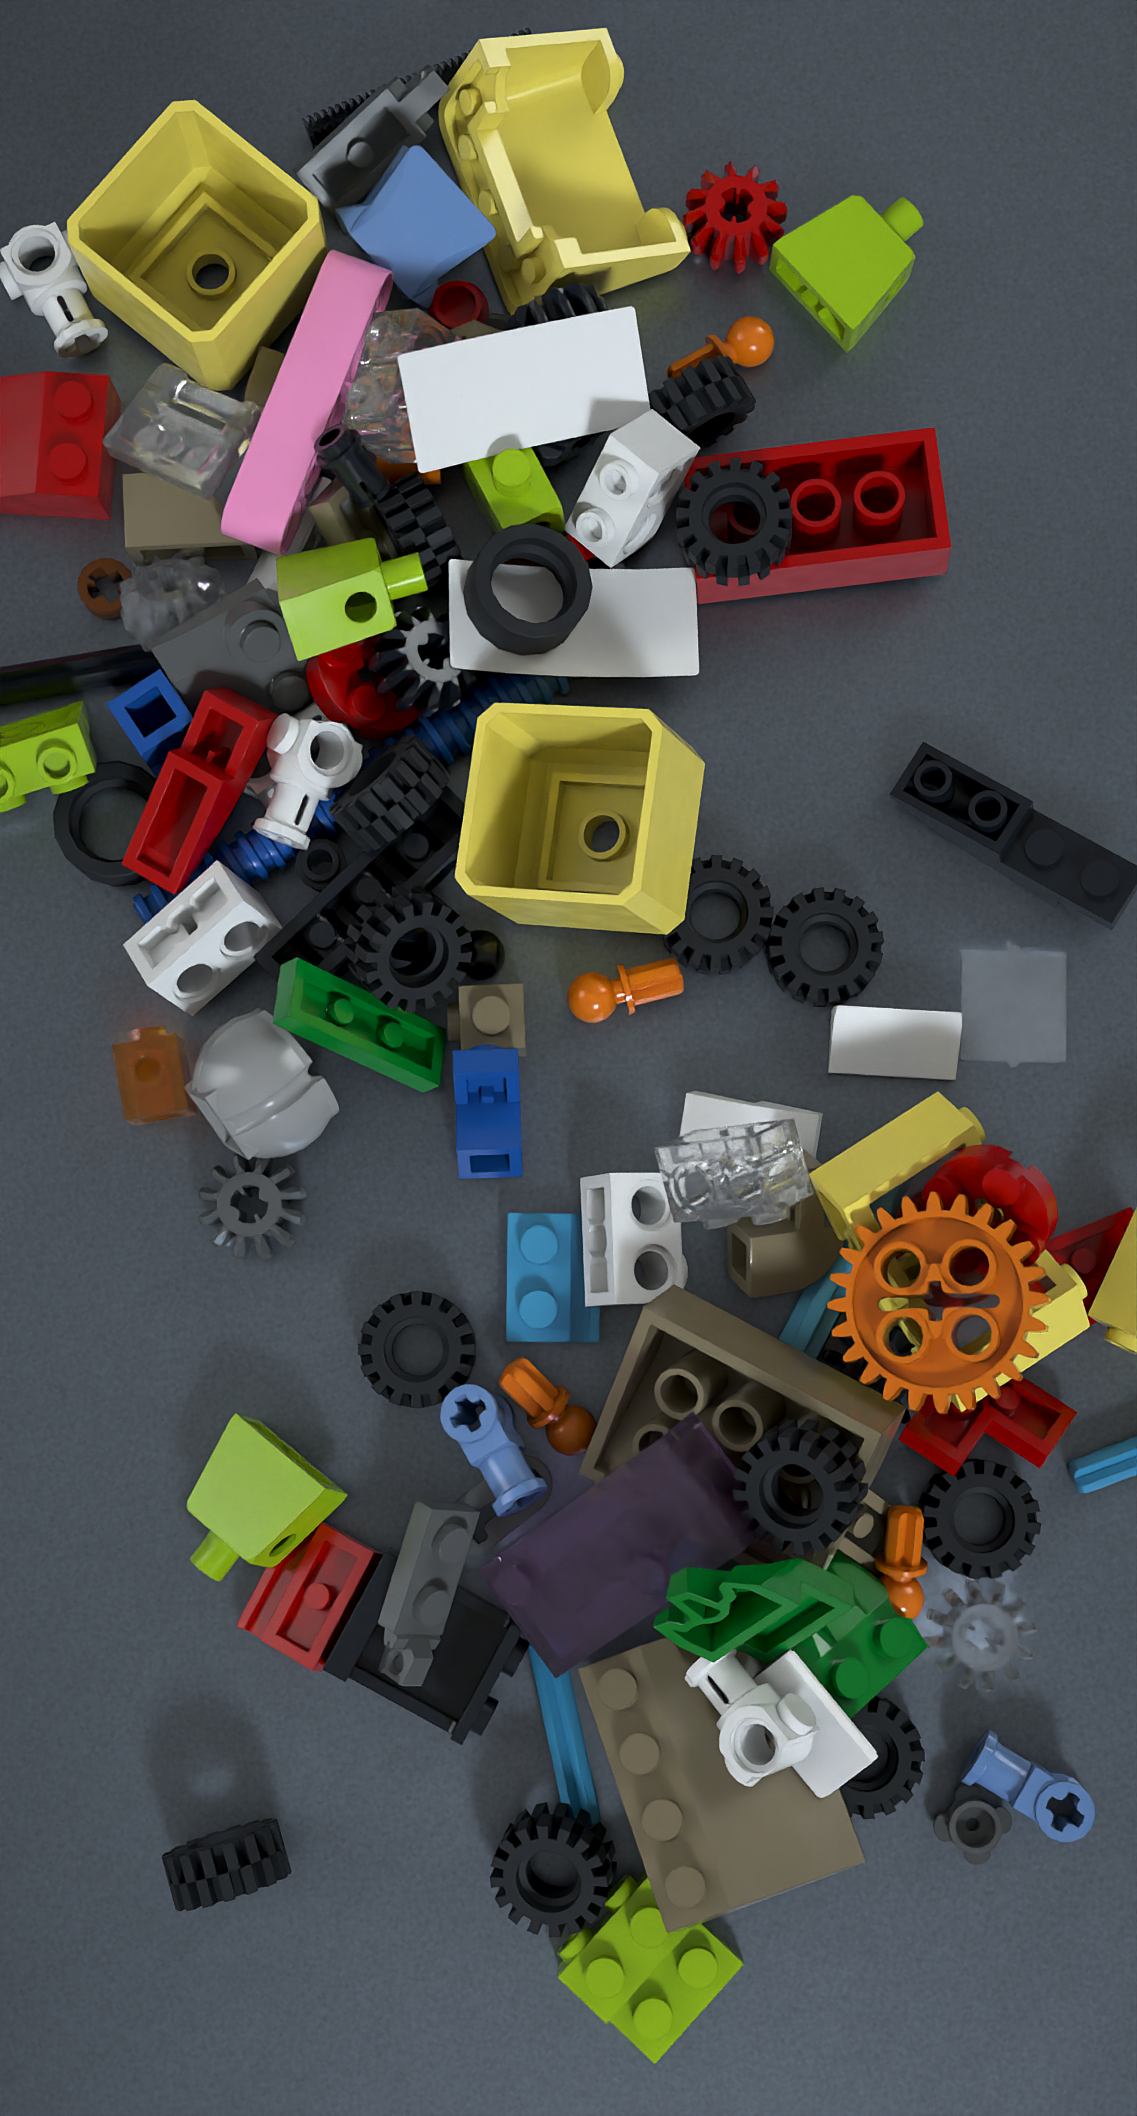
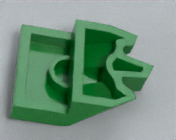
(751, 1608)
(863, 1646)

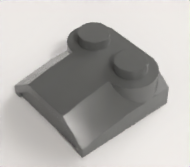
(238, 646)

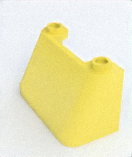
(548, 169)

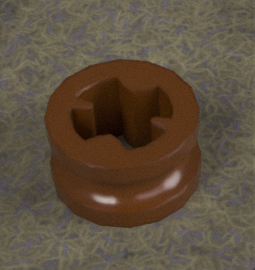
(87, 581)

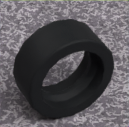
(553, 553)
(69, 811)

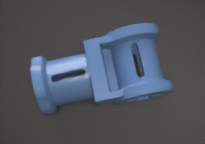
(493, 1447)
(1029, 1788)

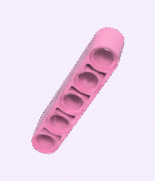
(304, 403)

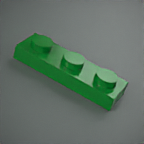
(358, 1025)

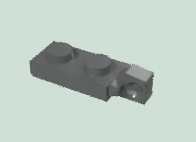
(368, 139)
(424, 1587)

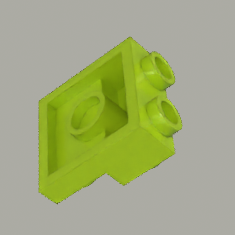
(45, 752)
(640, 1974)

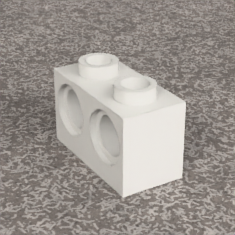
(631, 487)
(203, 938)
(617, 1239)

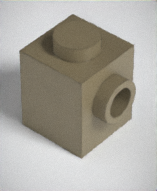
(489, 1016)

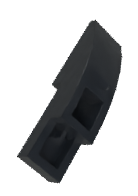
(1015, 838)

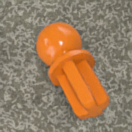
(747, 343)
(594, 996)
(567, 1426)
(903, 1560)

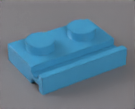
(547, 1280)

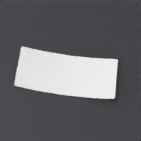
(524, 387)
(633, 625)

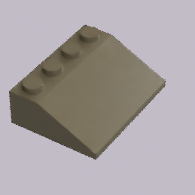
(739, 1388)
(697, 1827)

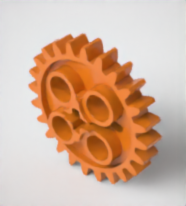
(939, 1364)

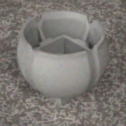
(259, 1090)

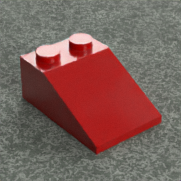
(54, 444)

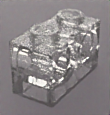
(377, 396)
(734, 1173)

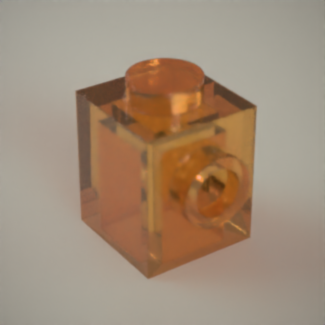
(153, 1076)

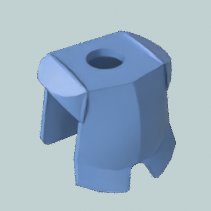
(416, 224)

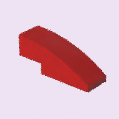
(198, 788)

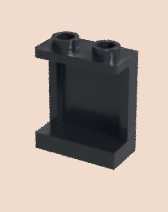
(472, 1653)

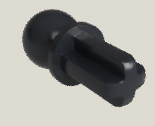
(486, 949)

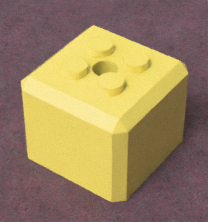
(193, 200)
(542, 790)

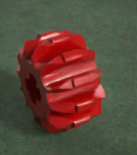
(737, 196)

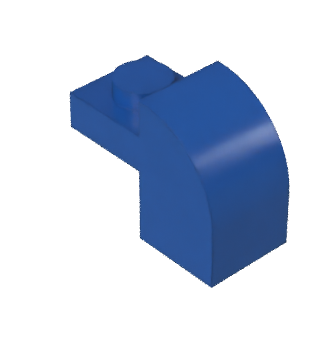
(152, 718)
(487, 1112)

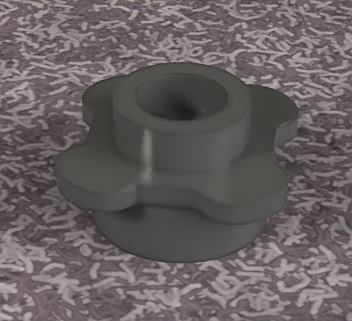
(978, 1842)

